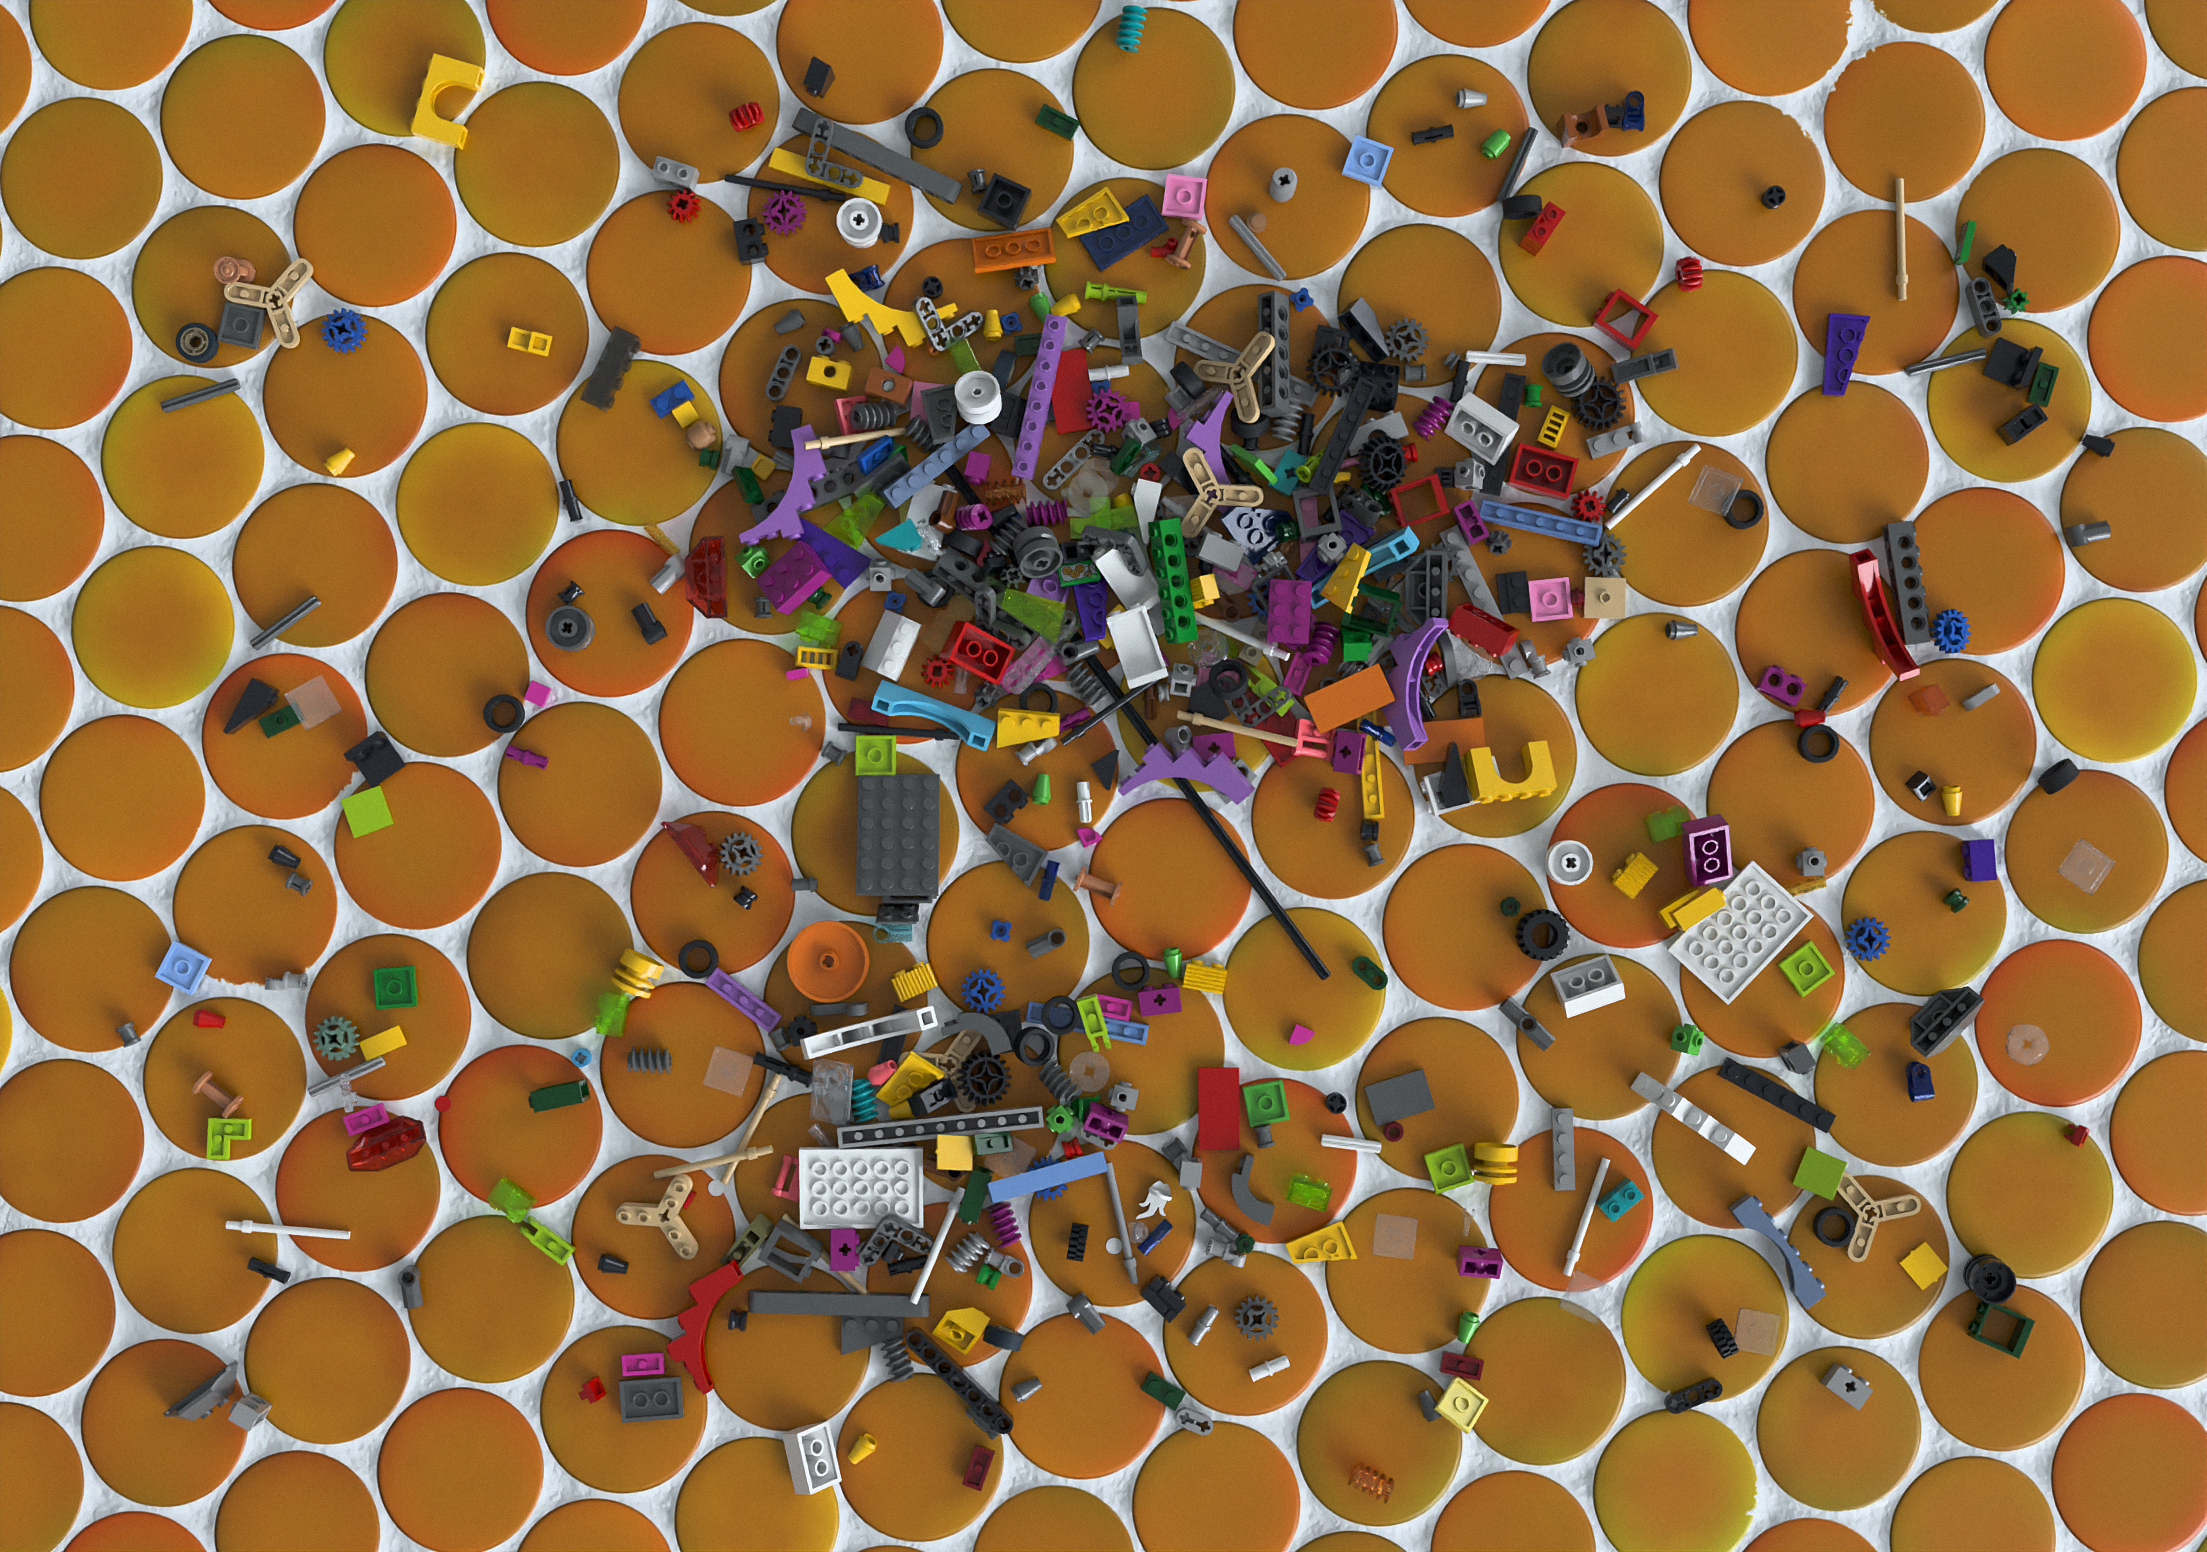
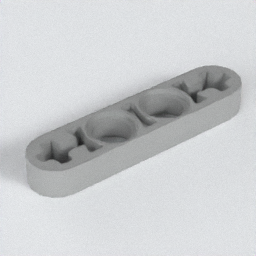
(1075, 461)

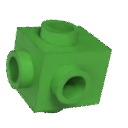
(753, 559)
(1687, 1039)
(1060, 1110)

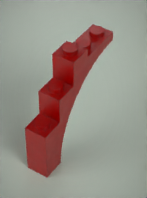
(1877, 617)
(694, 1321)

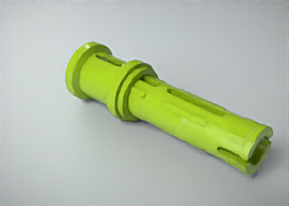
(1105, 292)
(1307, 470)

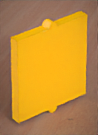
(954, 1153)
(1923, 1265)

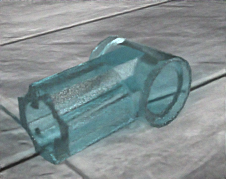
(895, 932)

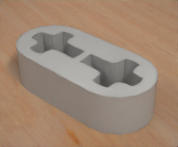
(1980, 696)
(1096, 1140)
(1196, 1416)

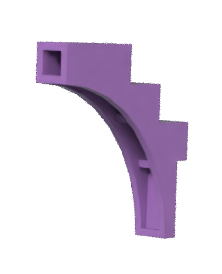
(1207, 438)
(799, 495)
(1404, 681)
(1162, 764)

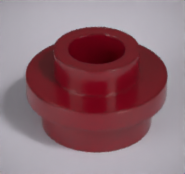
(1577, 597)
(1396, 1137)

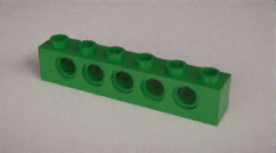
(1179, 589)

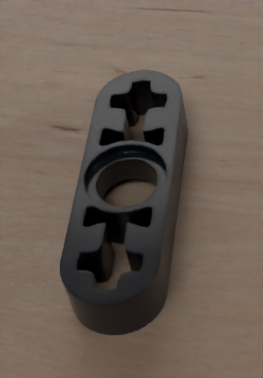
(1681, 1406)

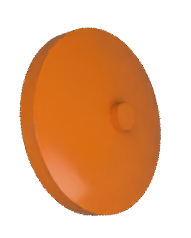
(828, 961)

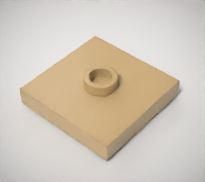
(1604, 598)

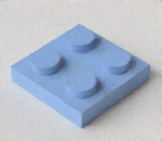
(1367, 161)
(183, 967)

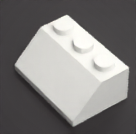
(1481, 428)
(891, 645)
(1588, 985)
(811, 1458)

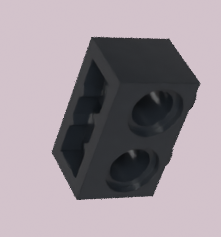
(745, 242)
(2022, 424)
(1002, 797)
(932, 1097)

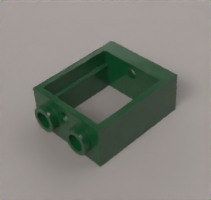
(1371, 625)
(559, 1095)
(975, 1195)
(2019, 1336)

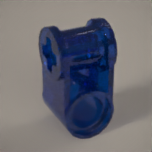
(1634, 115)
(865, 278)
(1919, 1085)

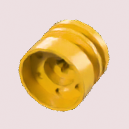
(637, 972)
(1495, 1163)

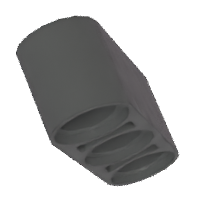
(1986, 297)
(783, 383)

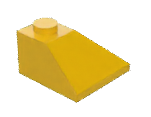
(961, 1328)

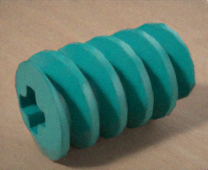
(1129, 28)
(863, 1100)

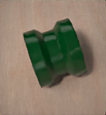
(709, 458)
(1287, 530)
(819, 598)
(1955, 900)

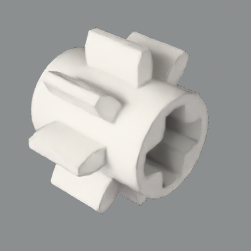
(1271, 559)

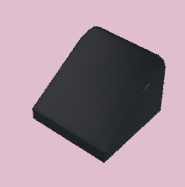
(1921, 785)

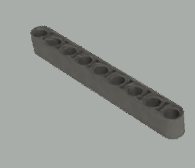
(881, 158)
(837, 1303)

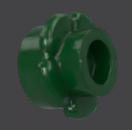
(1515, 906)
(1244, 1237)

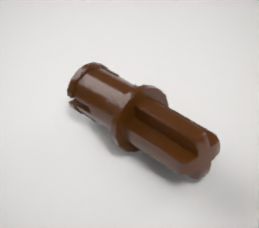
(1150, 703)

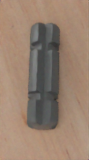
(981, 1423)

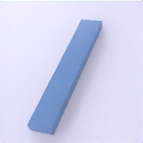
(1540, 522)
(1117, 1029)
(1046, 1177)

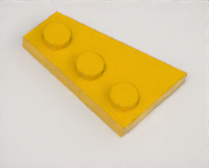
(1092, 214)
(1345, 579)
(1024, 726)
(909, 1077)
(1322, 1244)

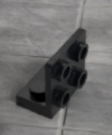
(2012, 364)
(1387, 380)
(376, 758)

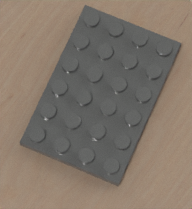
(898, 835)

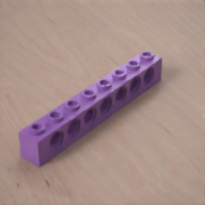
(1039, 397)

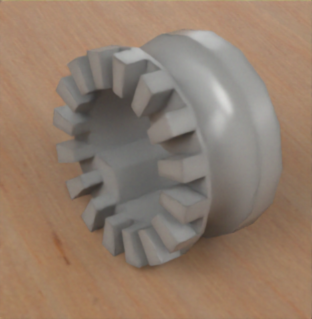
(1164, 692)

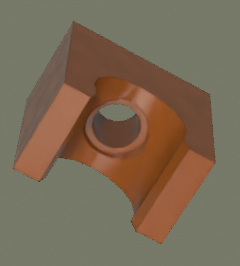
(1593, 121)
(898, 394)

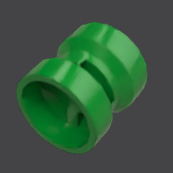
(982, 1277)

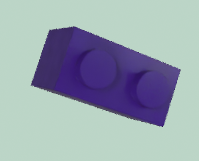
(1979, 860)

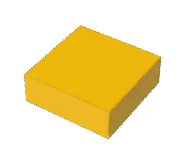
(685, 413)
(763, 467)

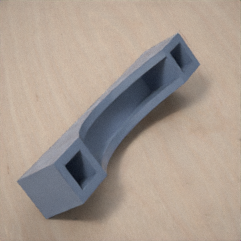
(934, 464)
(1802, 1283)

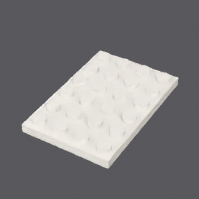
(1743, 935)
(860, 1186)

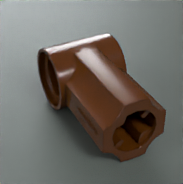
(942, 518)
(1224, 603)
(930, 1166)

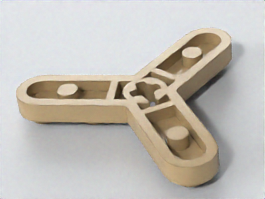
(285, 287)
(1241, 388)
(1226, 493)
(957, 1053)
(1884, 1209)
(672, 1226)

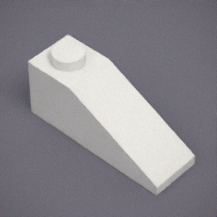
(1145, 501)

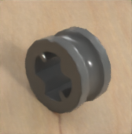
(1451, 360)

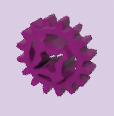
(776, 213)
(1110, 419)

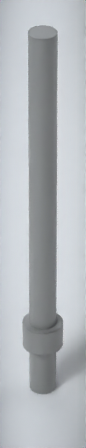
(1129, 1261)

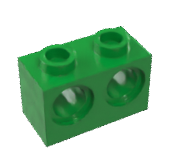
(1354, 644)

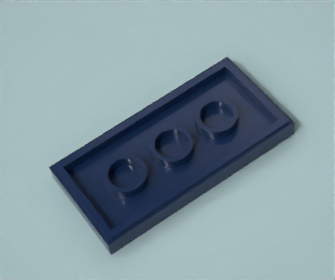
(1117, 241)

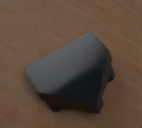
(1206, 703)

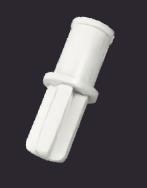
(1108, 372)
(1084, 801)
(1269, 1368)

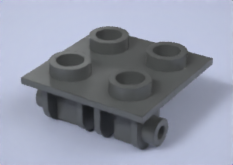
(897, 913)

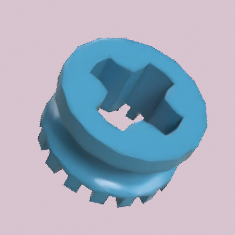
(578, 1062)

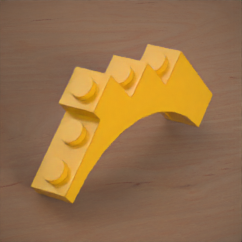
(855, 304)

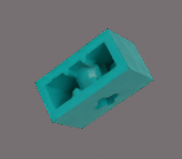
(1289, 461)
(1619, 1199)

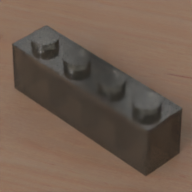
(610, 369)

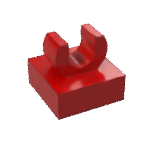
(2079, 1136)
(592, 1390)

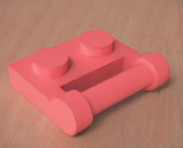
(843, 408)
(1307, 731)
(794, 1191)

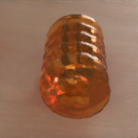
(1005, 491)
(1372, 1481)

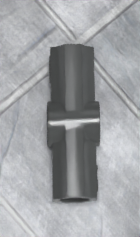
(1535, 1032)

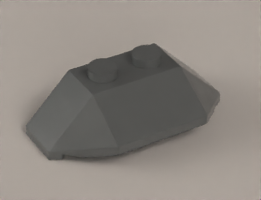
(1427, 587)
(1943, 1019)
(205, 1397)

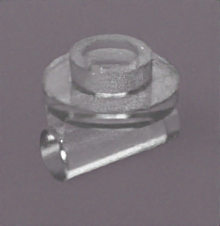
(804, 721)
(1137, 1232)

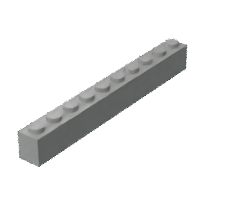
(948, 1124)

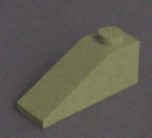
(749, 1241)

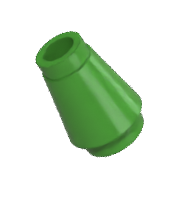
(1040, 306)
(1041, 790)
(1173, 961)
(1467, 1326)

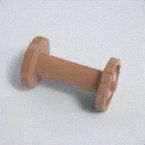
(1186, 244)
(230, 270)
(1097, 886)
(217, 1094)

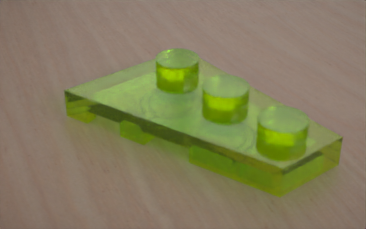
(856, 520)
(1036, 612)

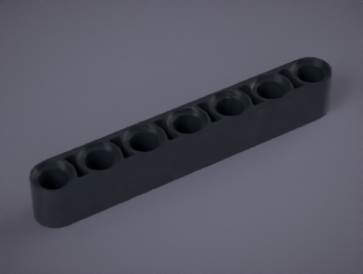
(963, 1389)

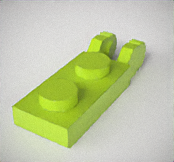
(1264, 686)
(1093, 1020)
(548, 1241)

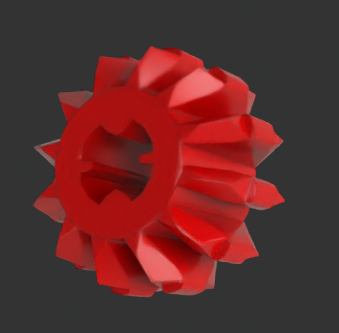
(746, 116)
(691, 204)
(1688, 274)
(1594, 504)
(930, 671)
(1326, 804)

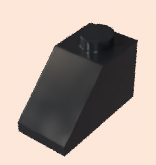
(818, 78)
(2001, 266)

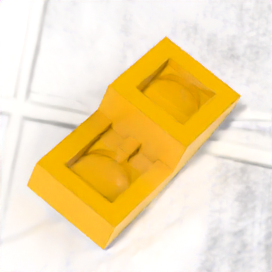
(529, 341)
(382, 1043)

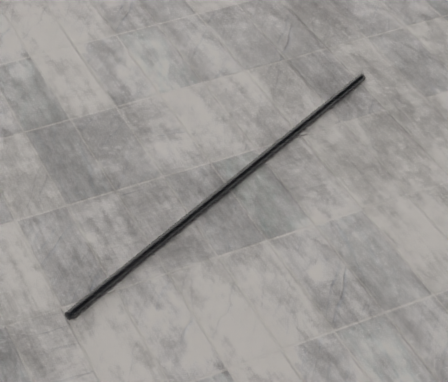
(1182, 783)

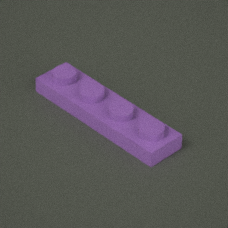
(743, 999)

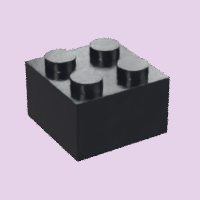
(1004, 202)
(1390, 569)

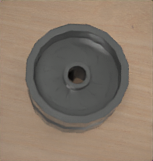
(1037, 552)
(582, 628)

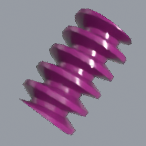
(1431, 417)
(1046, 512)
(972, 517)
(1321, 644)
(1004, 1223)

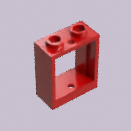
(1542, 228)
(1629, 344)
(1439, 493)

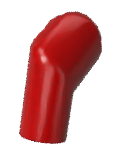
(1168, 248)

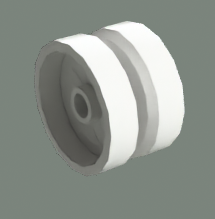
(857, 211)
(978, 397)
(1580, 862)

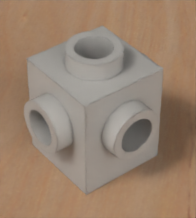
(1140, 431)
(1469, 475)
(1330, 555)
(880, 575)
(1585, 650)
(1181, 679)
(1811, 862)
(1123, 1088)

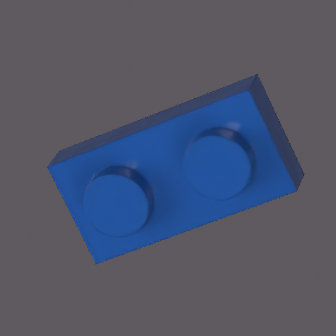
(671, 398)
(875, 454)

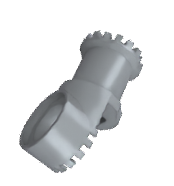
(1538, 663)
(1033, 750)
(289, 981)
(1222, 1250)
(1003, 1262)

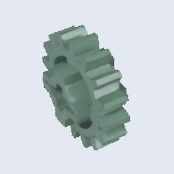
(345, 1038)

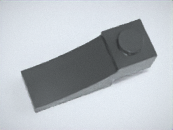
(1645, 366)

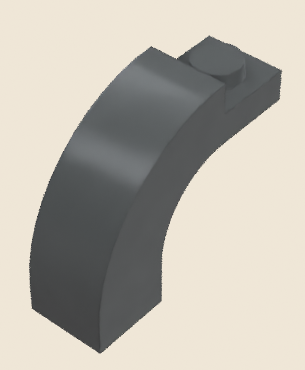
(1129, 330)
(985, 1024)
(1251, 1206)

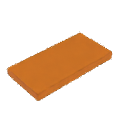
(1013, 250)
(1349, 698)
(1464, 732)

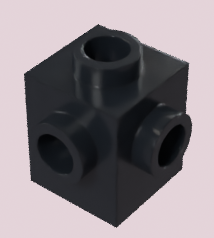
(794, 1029)

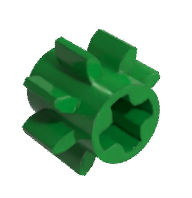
(2010, 304)

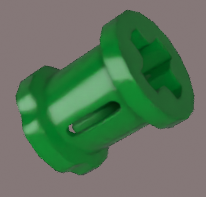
(1532, 395)

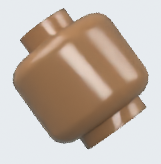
(700, 435)

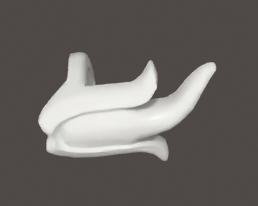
(1157, 1197)

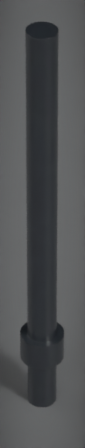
(823, 194)
(1079, 730)
(938, 734)

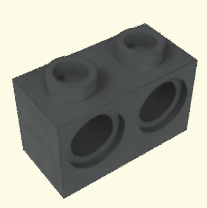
(1796, 1057)

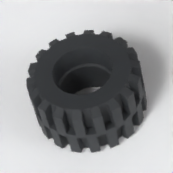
(1559, 940)

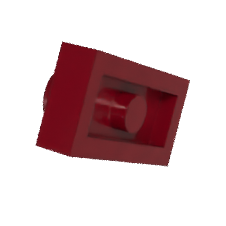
(862, 710)
(1461, 1365)
(978, 1467)

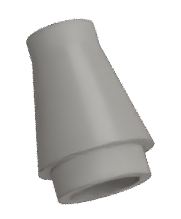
(1468, 98)

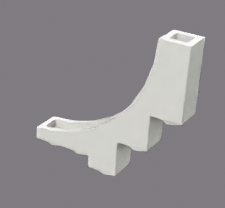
(868, 1031)
(1693, 1117)

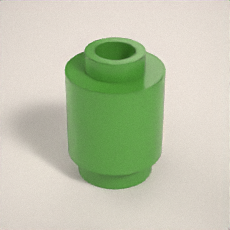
(1495, 144)

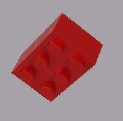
(1542, 472)
(1482, 629)
(977, 652)

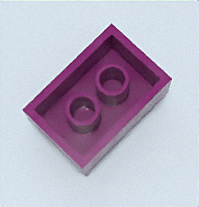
(793, 577)
(1288, 611)
(1706, 850)

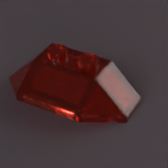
(708, 577)
(696, 848)
(386, 1145)

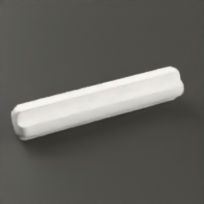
(1495, 358)
(1351, 1143)

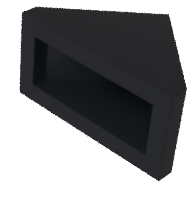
(1105, 768)

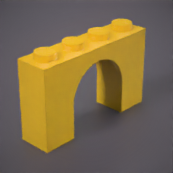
(441, 74)
(1489, 786)
(1691, 907)

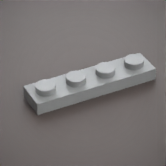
(1563, 1149)

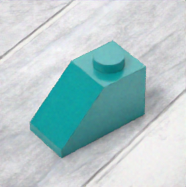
(902, 537)

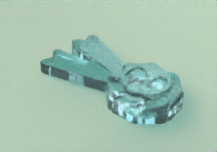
(1147, 455)

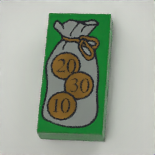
(1964, 242)
(1078, 573)

